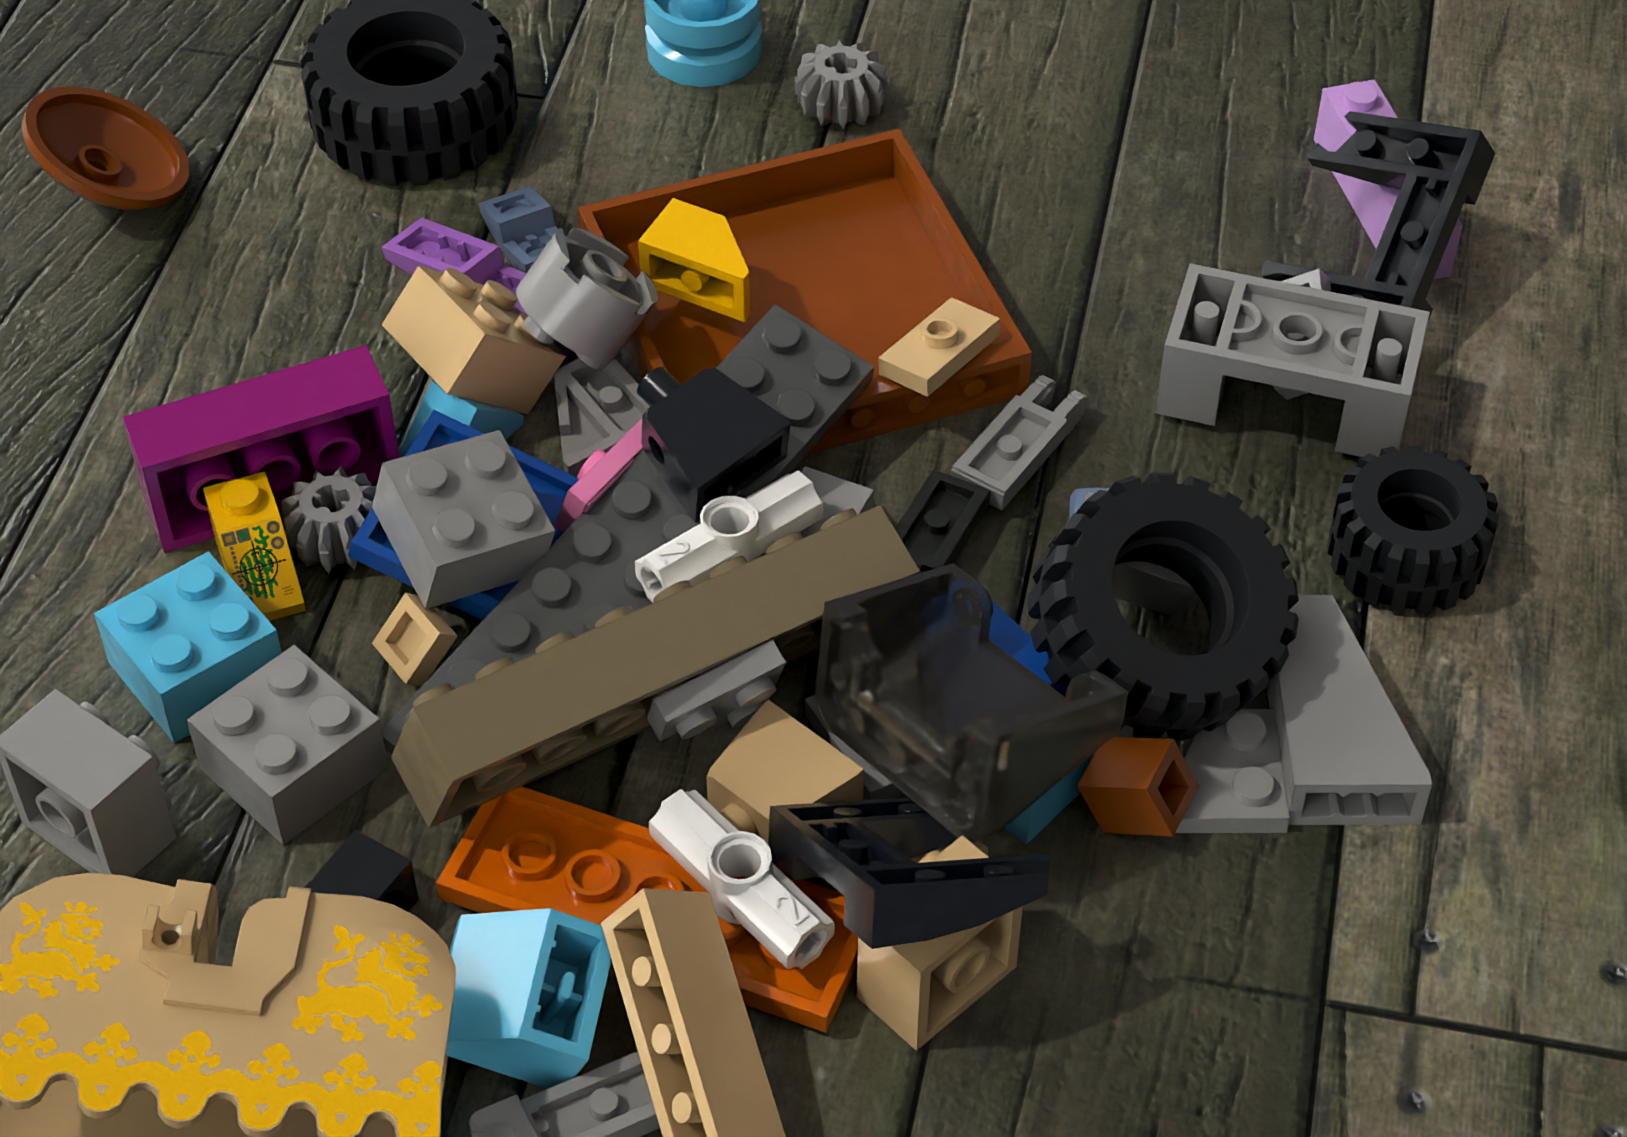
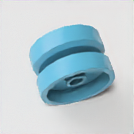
(703, 39)

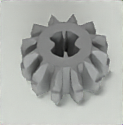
(840, 84)
(325, 517)

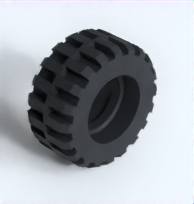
(416, 132)
(1213, 550)

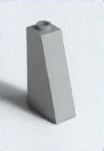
(1339, 731)

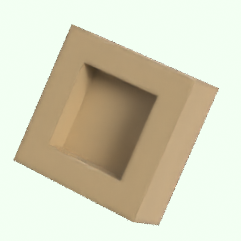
(414, 640)

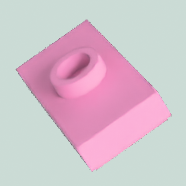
(598, 475)

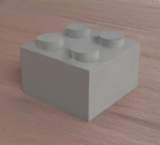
(461, 518)
(288, 744)
(87, 786)

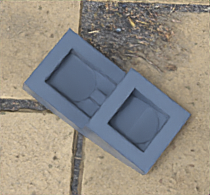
(520, 225)

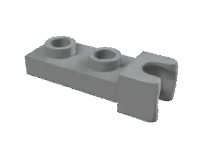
(594, 1104)

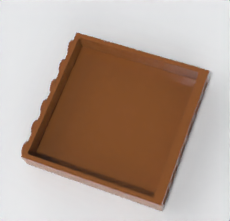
(848, 247)

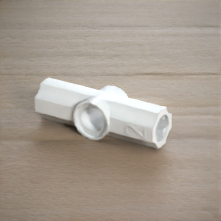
(732, 529)
(764, 902)

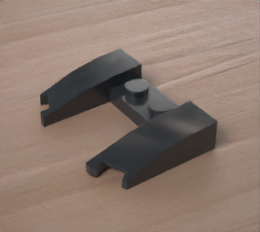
(1435, 173)
(888, 897)

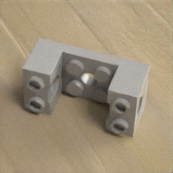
(1237, 330)

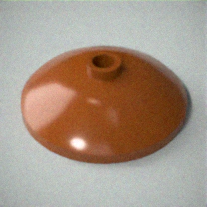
(105, 148)

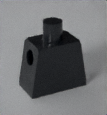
(708, 435)

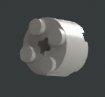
(584, 296)

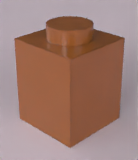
(1138, 786)

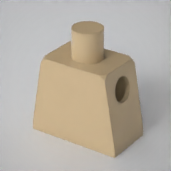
(778, 764)

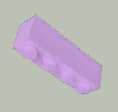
(1369, 200)

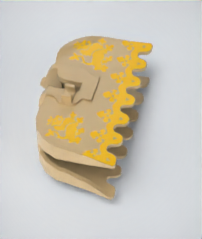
(137, 1032)

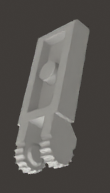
(1019, 441)

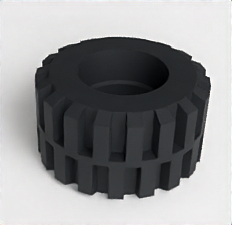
(1422, 566)

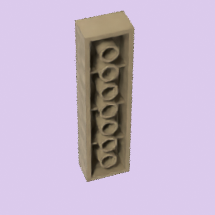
(601, 684)

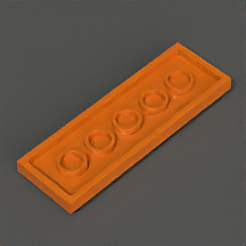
(569, 858)

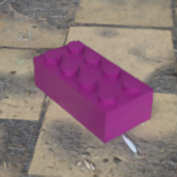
(276, 423)

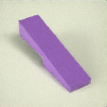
(443, 247)

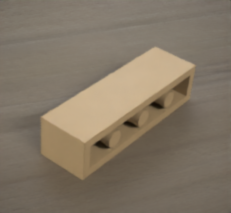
(689, 1017)

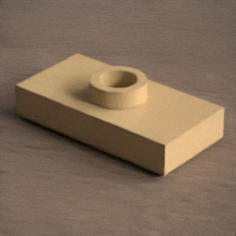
(939, 346)

